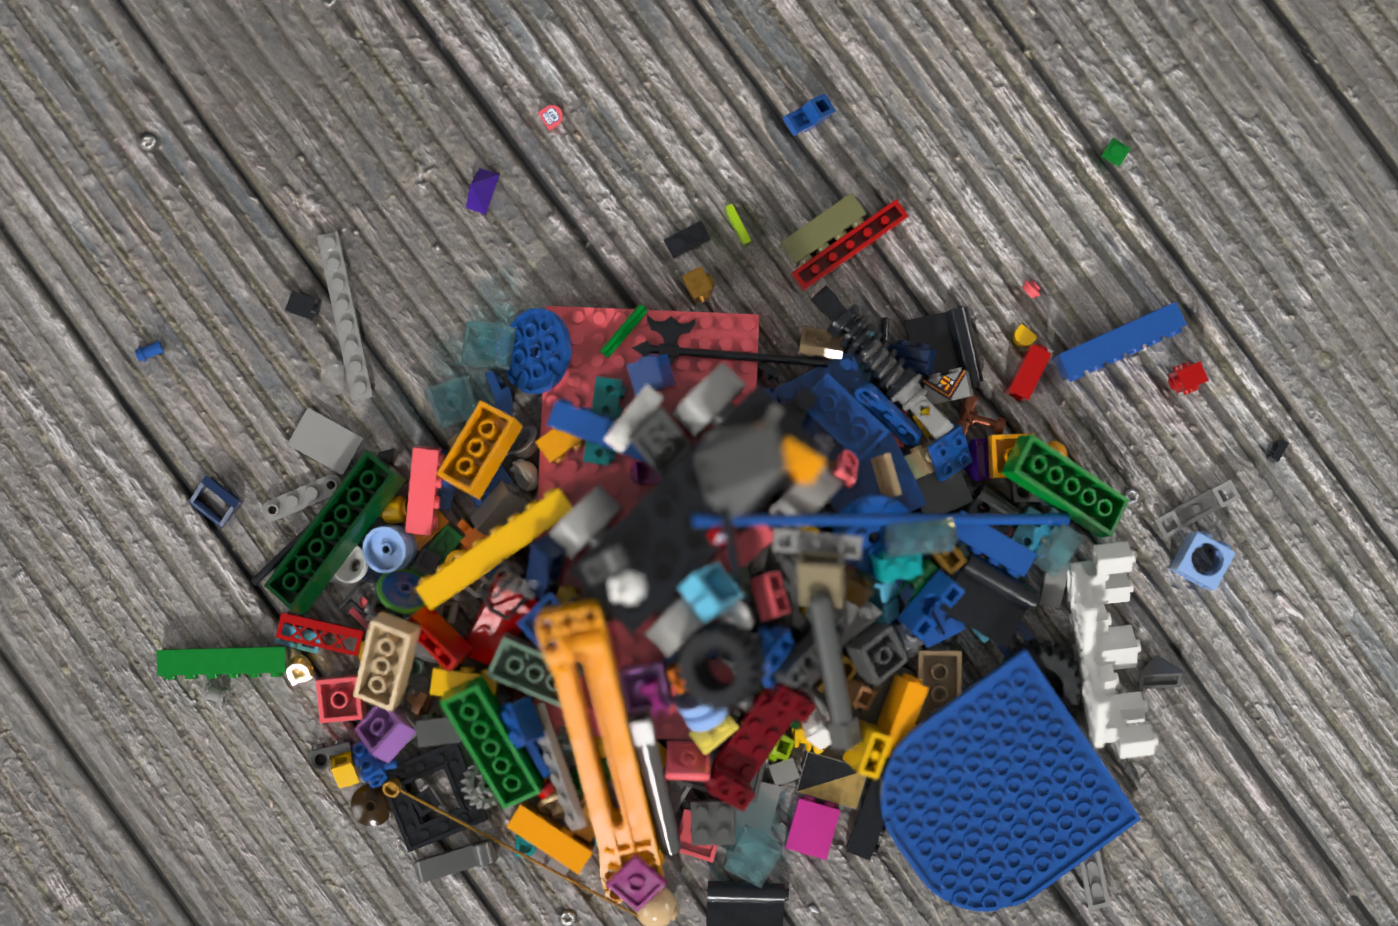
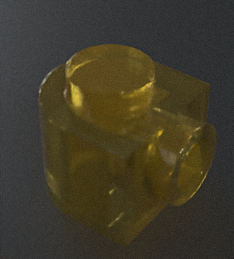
(299, 670)

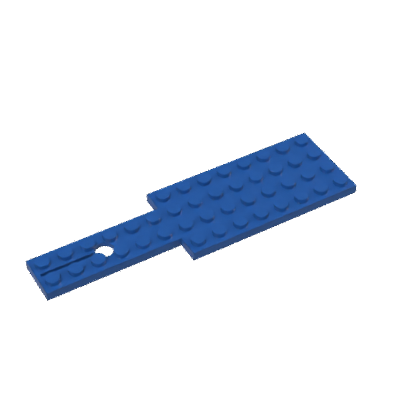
(849, 376)

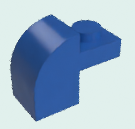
(810, 115)

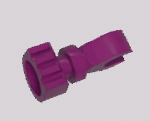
(651, 687)

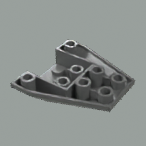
(739, 465)

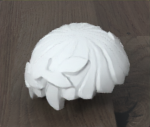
(525, 474)

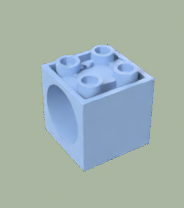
(1222, 558)

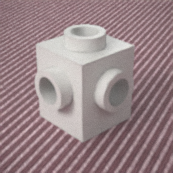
(627, 588)

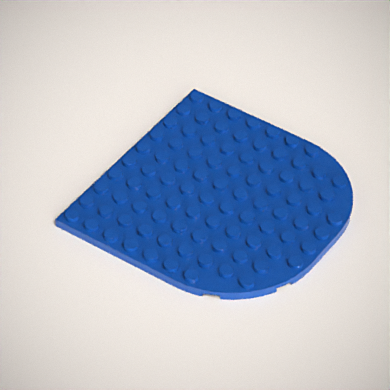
(1000, 792)

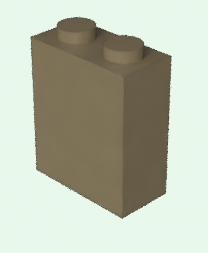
(821, 573)

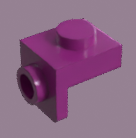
(644, 474)

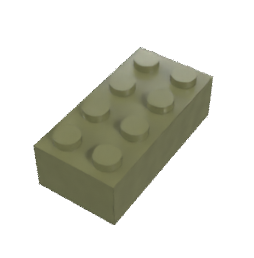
(822, 230)

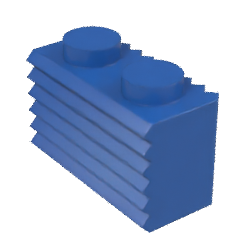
(522, 722)

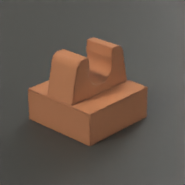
(421, 702)

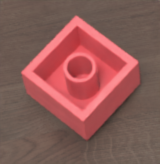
(337, 699)

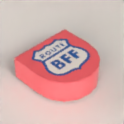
(551, 116)

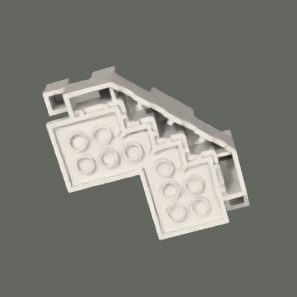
(1106, 649)

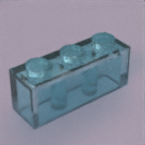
(920, 537)

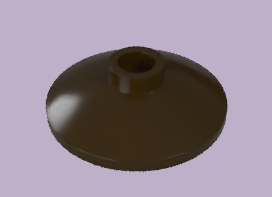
(360, 810)

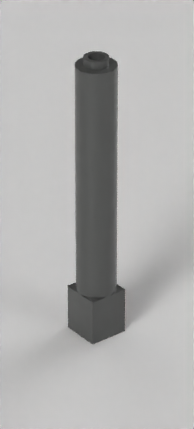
(843, 727)
(642, 736)

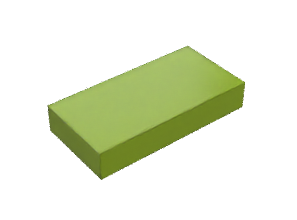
(737, 225)

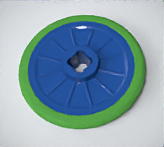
(398, 591)

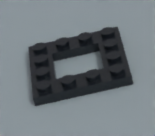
(421, 834)

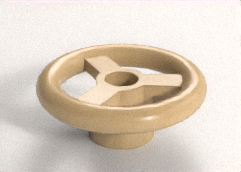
(551, 806)

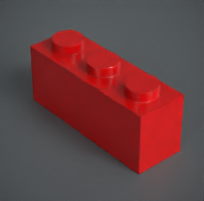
(440, 638)

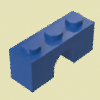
(918, 613)

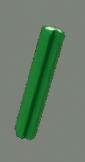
(624, 330)

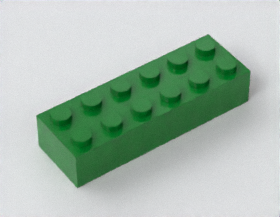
(1065, 486)
(480, 726)

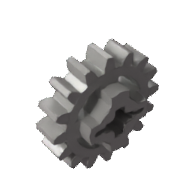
(478, 788)

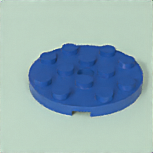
(545, 370)
(868, 505)

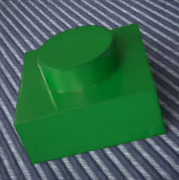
(1115, 152)

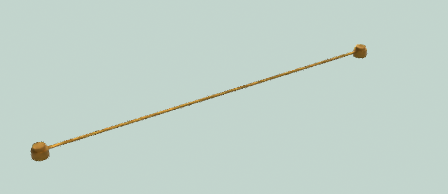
(393, 787)

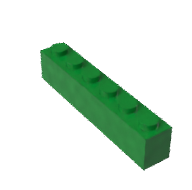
(218, 661)

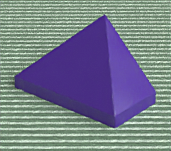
(481, 191)
(979, 453)

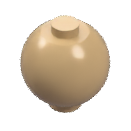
(659, 909)

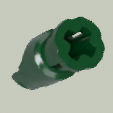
(920, 581)

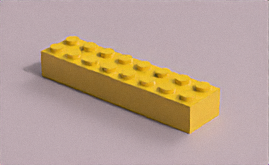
(491, 551)

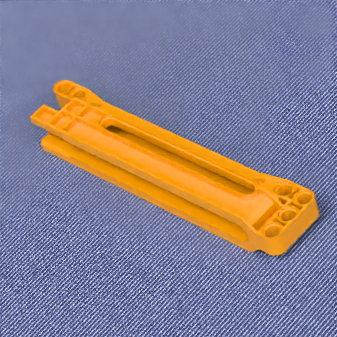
(617, 830)

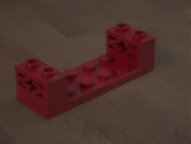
(754, 741)

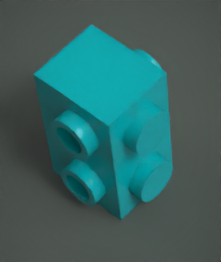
(894, 567)

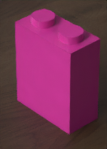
(812, 827)

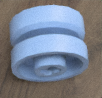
(389, 548)
(696, 716)

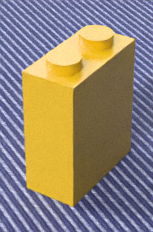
(869, 754)

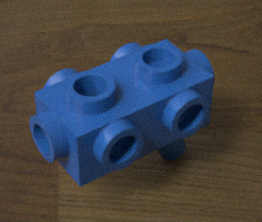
(372, 767)

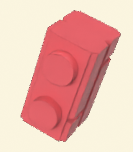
(770, 596)

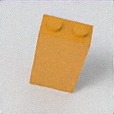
(901, 707)

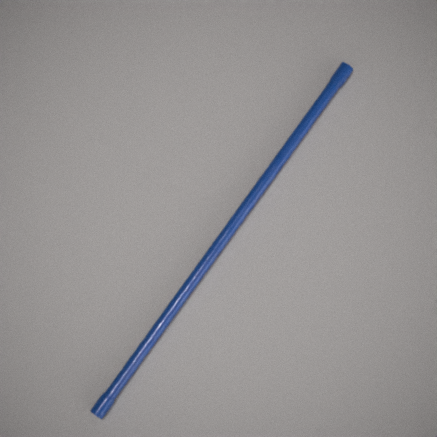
(1051, 519)

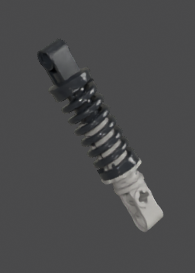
(899, 382)

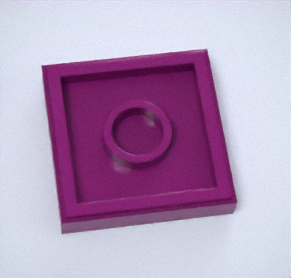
(636, 882)

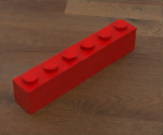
(849, 245)

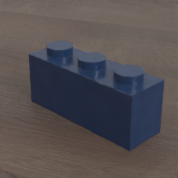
(545, 566)

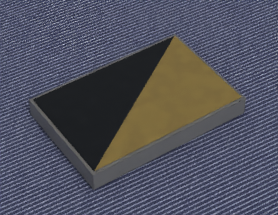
(831, 780)

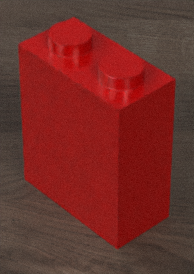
(1028, 372)

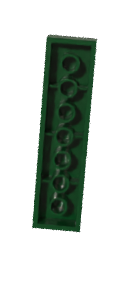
(335, 532)

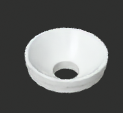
(346, 573)
(738, 614)

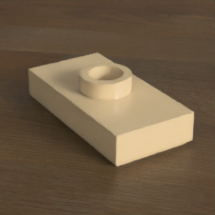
(886, 475)

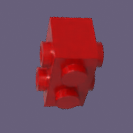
(1187, 377)

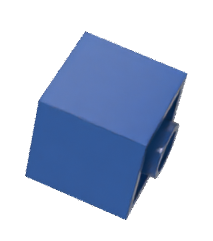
(653, 371)

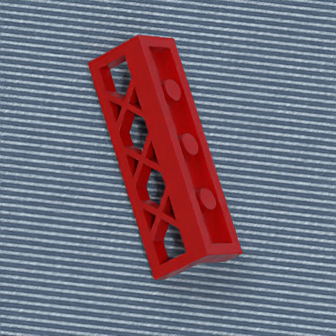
(321, 625)

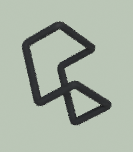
(483, 592)
(347, 600)

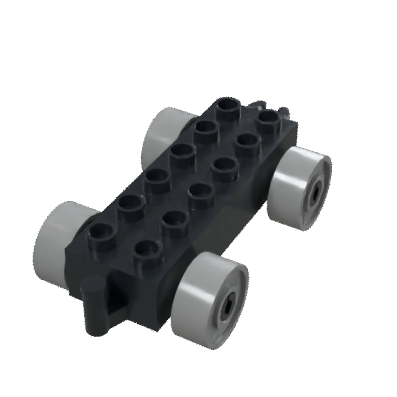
(660, 528)

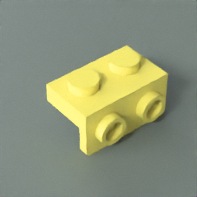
(713, 737)

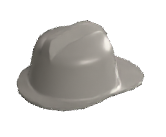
(525, 443)

